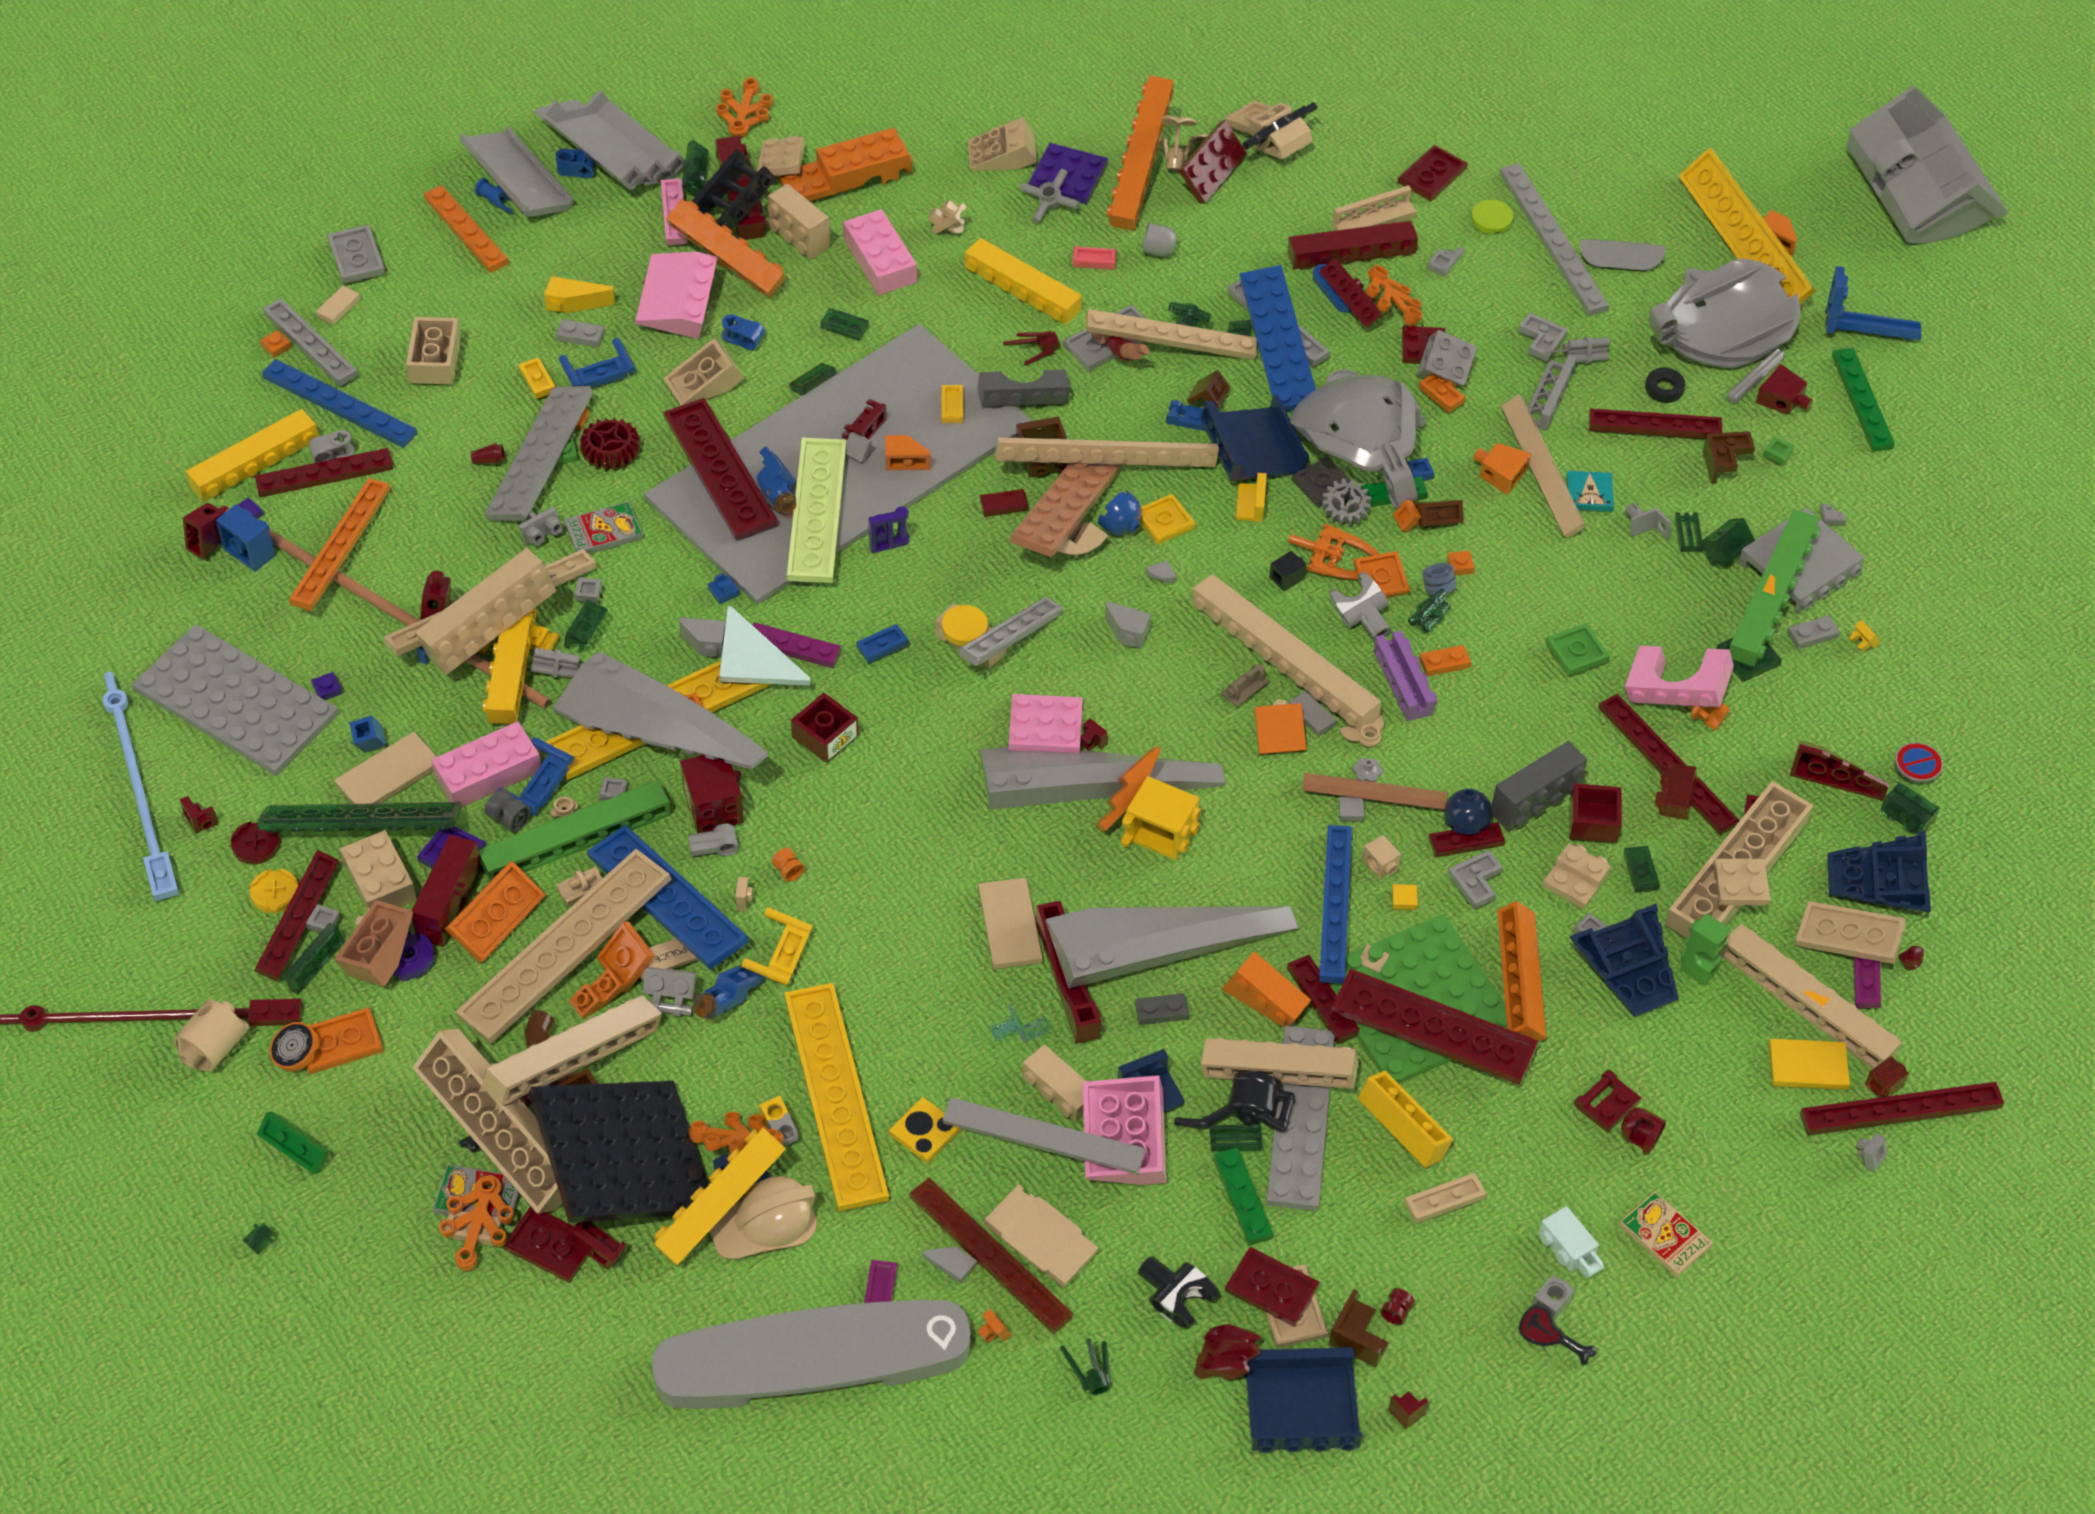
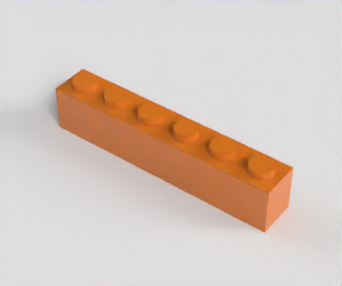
(729, 250)
(1521, 971)

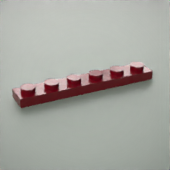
(1653, 423)
(323, 472)
(296, 915)

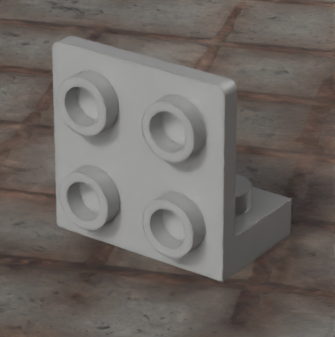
(1447, 358)

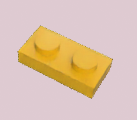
(536, 377)

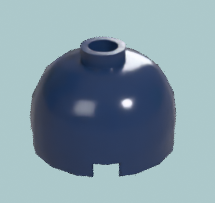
(1468, 811)

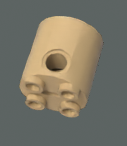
(209, 1035)

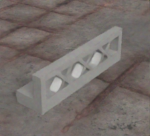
(1553, 396)

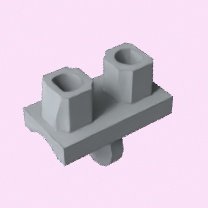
(538, 526)

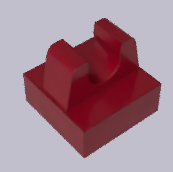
(1093, 735)

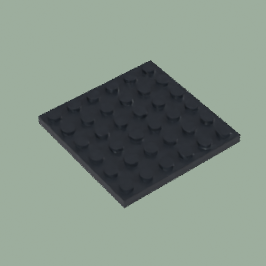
(618, 1149)

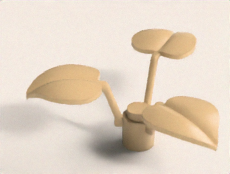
(1175, 157)

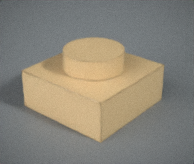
(743, 894)

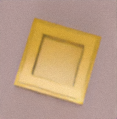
(1404, 897)

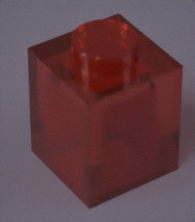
(1887, 1078)

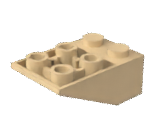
(1003, 147)

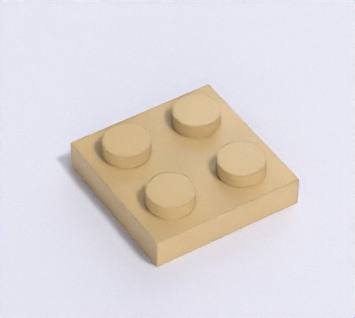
(1742, 882)

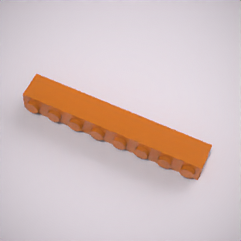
(1141, 153)

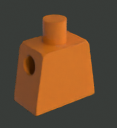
(1502, 466)

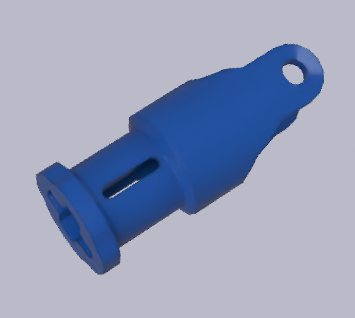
(494, 194)

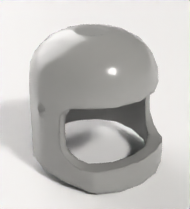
(1159, 240)

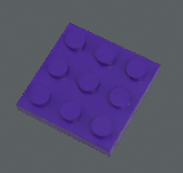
(1082, 168)

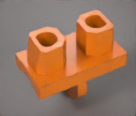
(1710, 715)

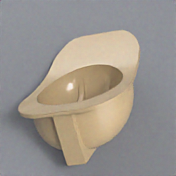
(766, 1218)

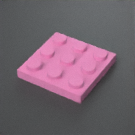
(1045, 723)

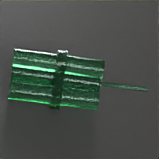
(1430, 611)

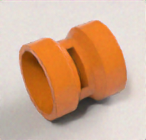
(786, 862)

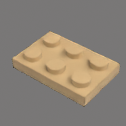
(782, 155)

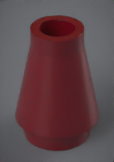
(489, 454)

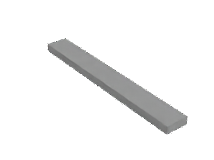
(1044, 1136)

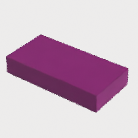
(880, 1281)

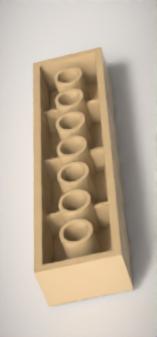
(1760, 834)
(505, 1132)

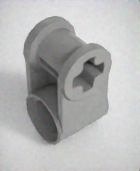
(330, 447)

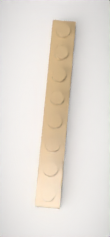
(1170, 334)

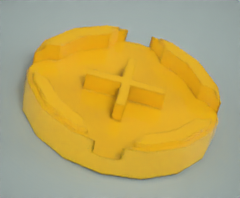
(964, 624)
(273, 890)

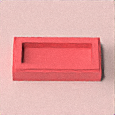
(1094, 258)

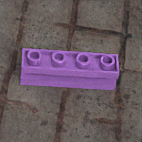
(1404, 676)

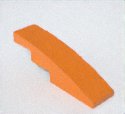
(1131, 781)

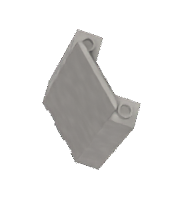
(613, 140)

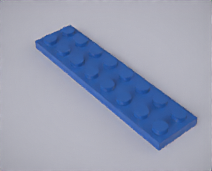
(1277, 335)
(676, 905)

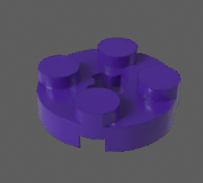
(421, 960)

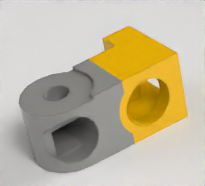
(779, 1119)

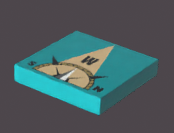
(1591, 490)

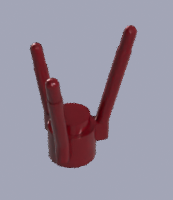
(1046, 340)

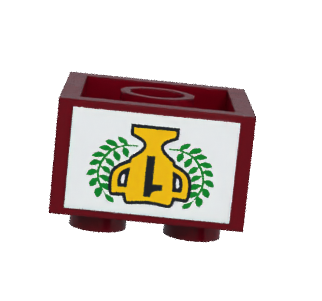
(824, 727)

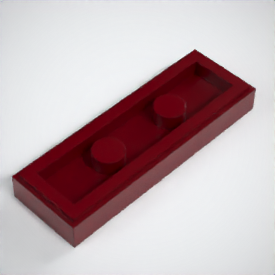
(1451, 842)

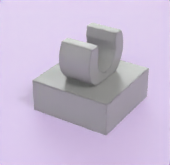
(1872, 1151)

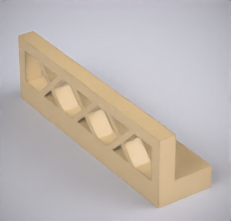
(1389, 212)

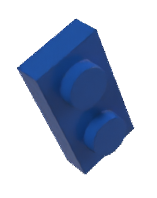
(882, 643)

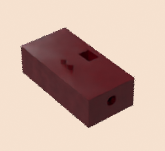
(446, 889)

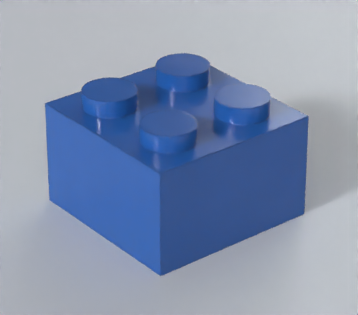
(245, 537)

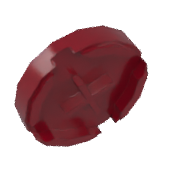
(254, 845)

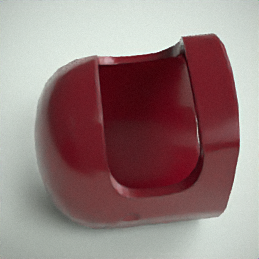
(1642, 1128)

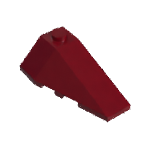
(1829, 769)

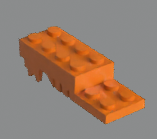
(851, 165)

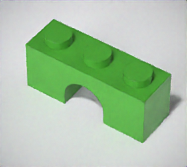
(1703, 945)

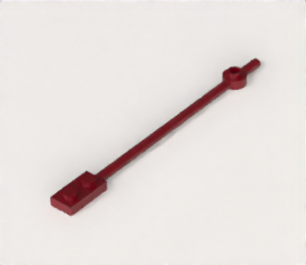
(260, 1013)

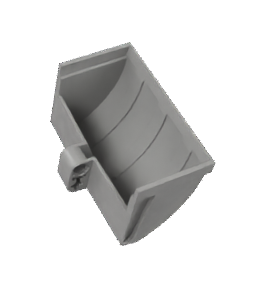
(1922, 170)

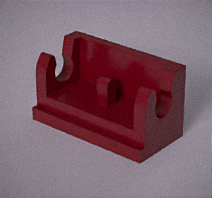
(868, 421)
(595, 1243)

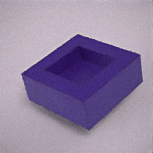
(327, 686)

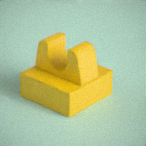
(1866, 634)

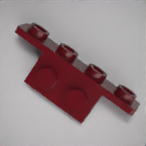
(1351, 292)

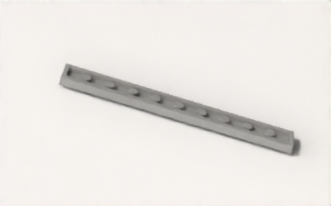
(1554, 239)

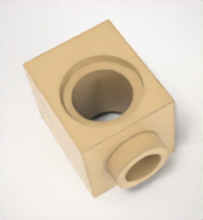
(1381, 857)

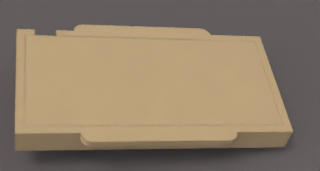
(1041, 1235)

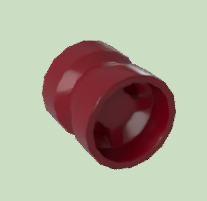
(1397, 1306)

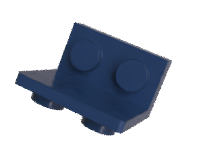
(1154, 1065)

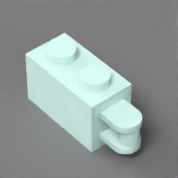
(1571, 1242)

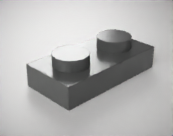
(1161, 1009)

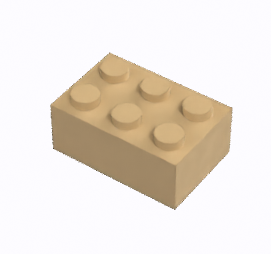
(798, 221)
(433, 350)
(377, 871)

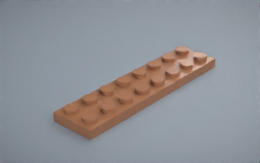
(1063, 506)

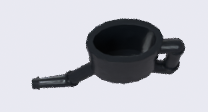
(1251, 1101)

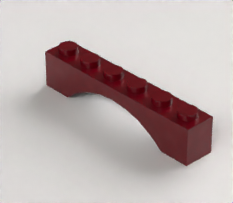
(1077, 1002)

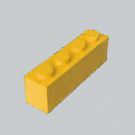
(1405, 1119)

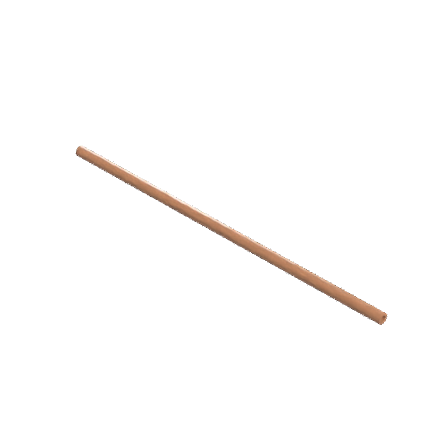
(392, 610)

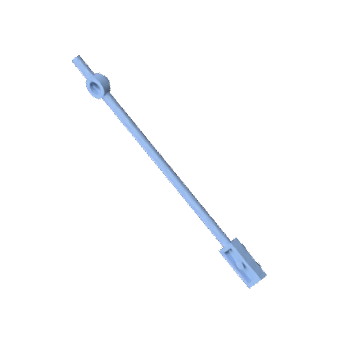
(157, 864)

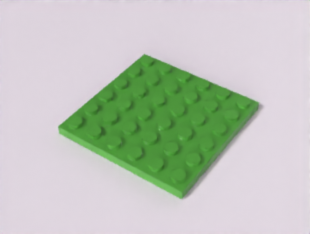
(1436, 965)

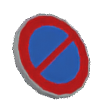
(1918, 762)

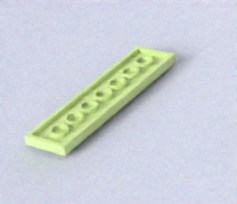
(817, 510)

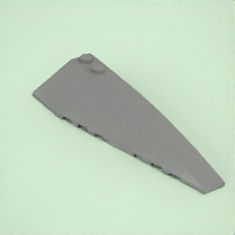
(633, 704)

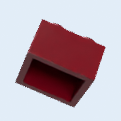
(1595, 812)

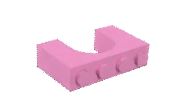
(1702, 689)

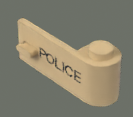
(670, 956)

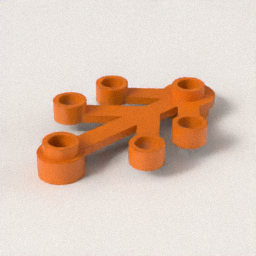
(740, 125)
(1378, 275)
(700, 1132)
(477, 1217)

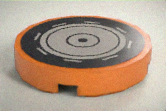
(294, 1046)

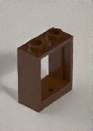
(1050, 429)

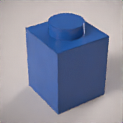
(367, 734)

